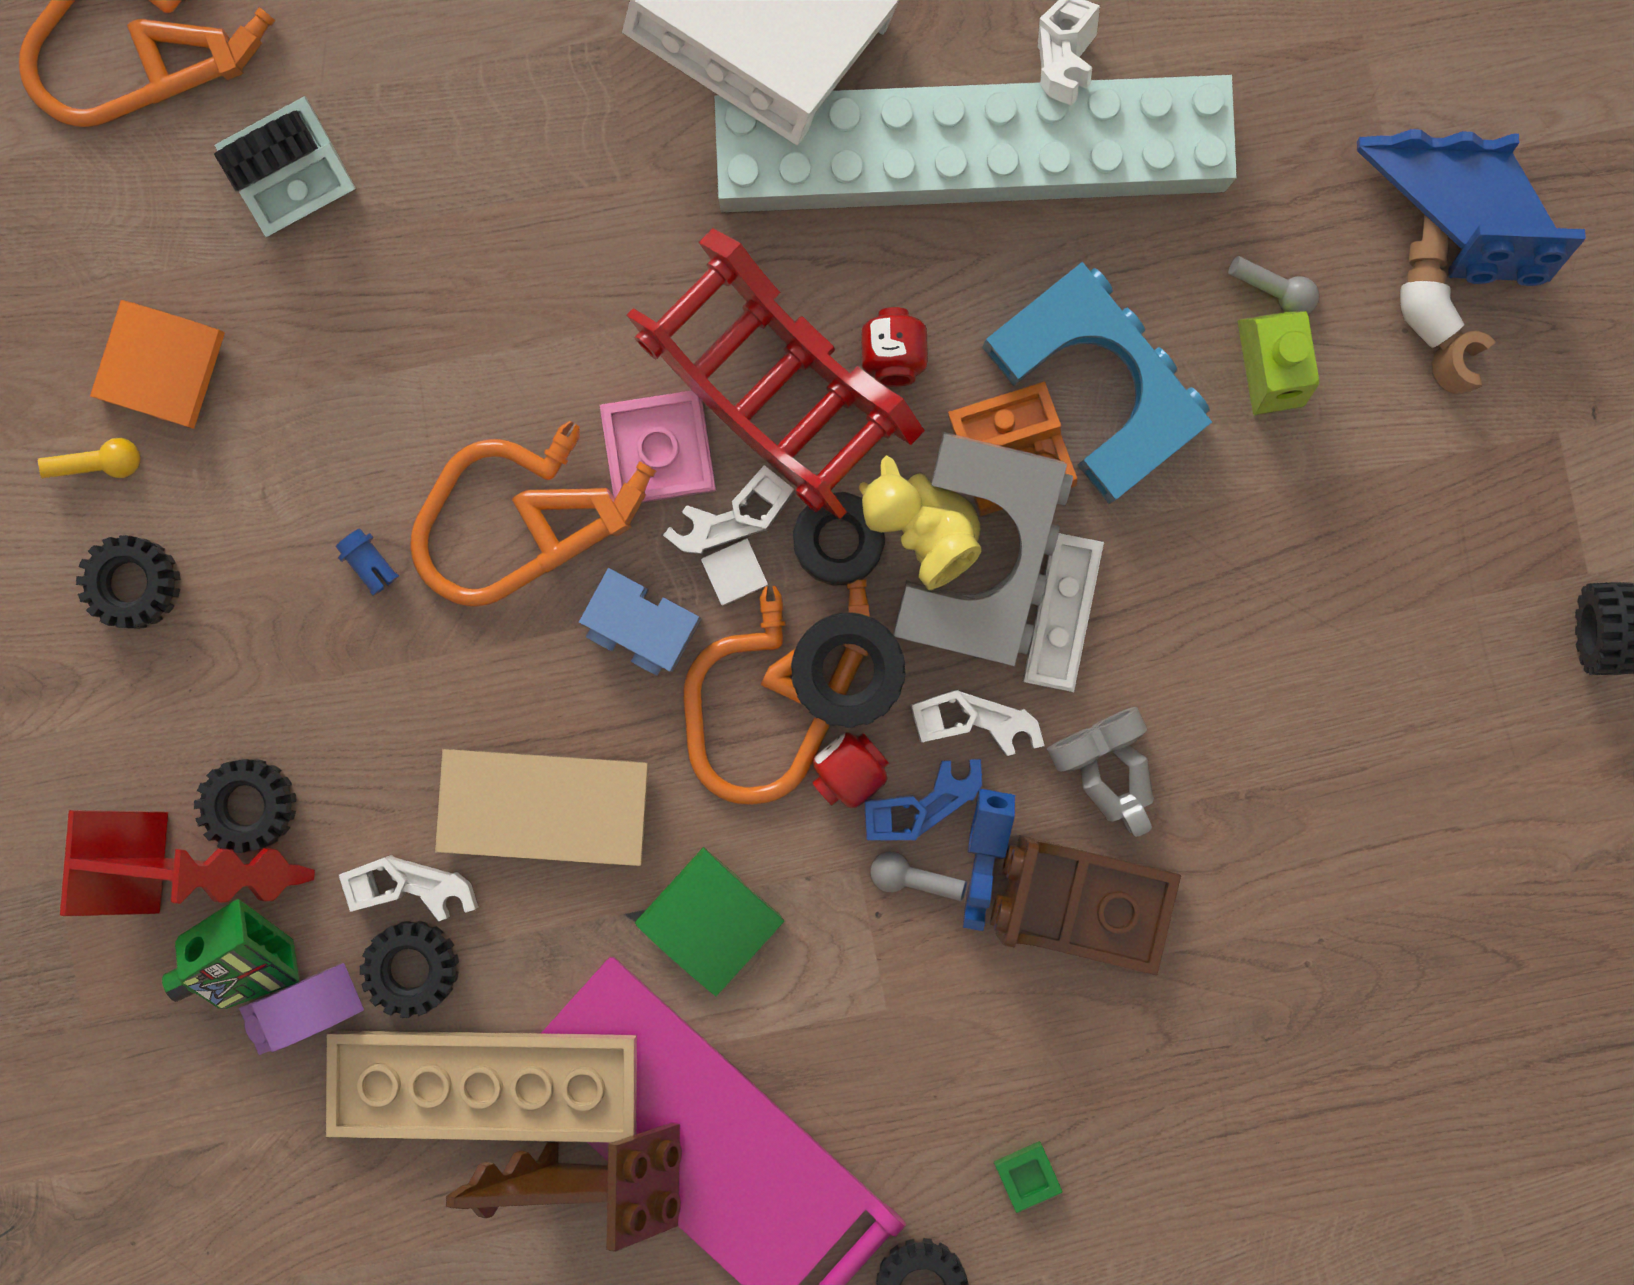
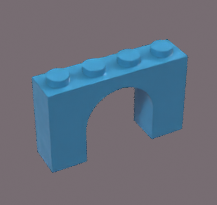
(1083, 312)

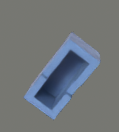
(651, 631)

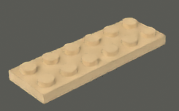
(481, 1086)

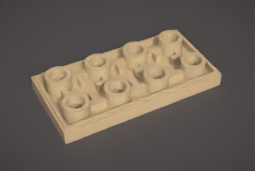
(542, 807)

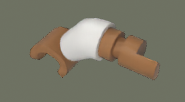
(1433, 316)

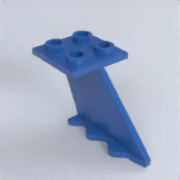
(1478, 201)

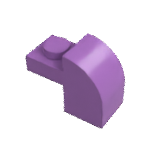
(301, 1010)

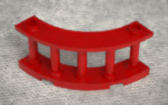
(805, 347)

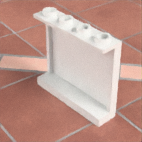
(762, 54)

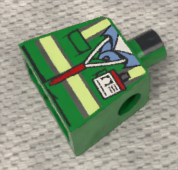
(232, 958)

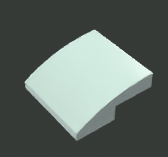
(300, 185)

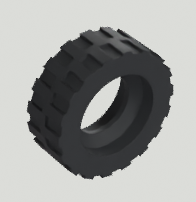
(856, 708)

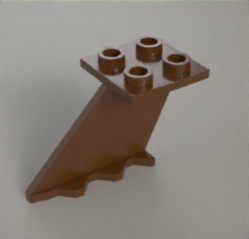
(636, 1184)

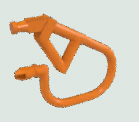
(227, 61)
(614, 514)
(776, 679)

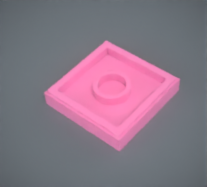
(665, 435)

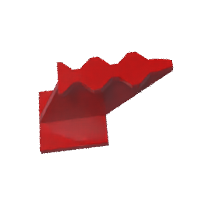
(119, 865)

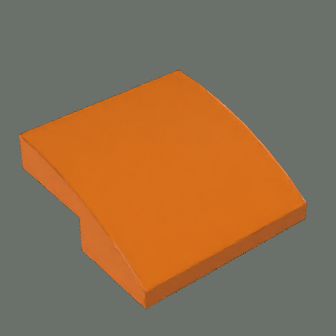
(157, 364)
(1017, 421)

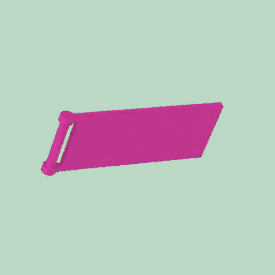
(749, 1176)

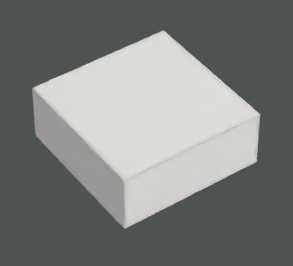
(734, 572)

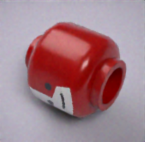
(894, 347)
(850, 770)

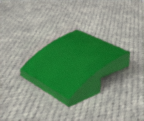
(709, 921)

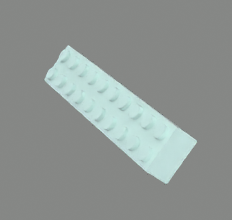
(984, 145)

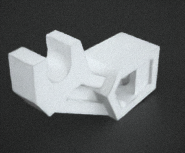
(1062, 39)
(720, 529)
(998, 719)
(429, 883)

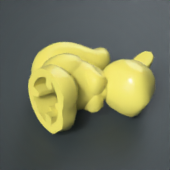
(934, 522)

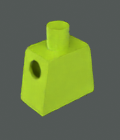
(1279, 360)

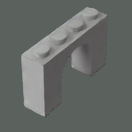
(994, 620)

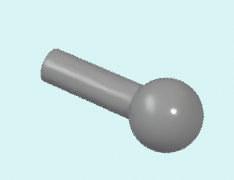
(1292, 294)
(892, 873)

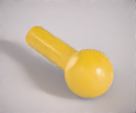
(116, 458)

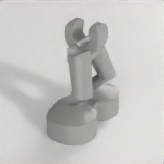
(1115, 736)

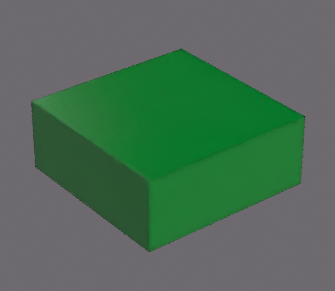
(1028, 1176)

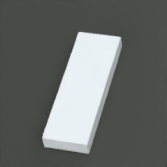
(1063, 613)

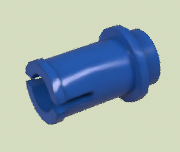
(365, 558)

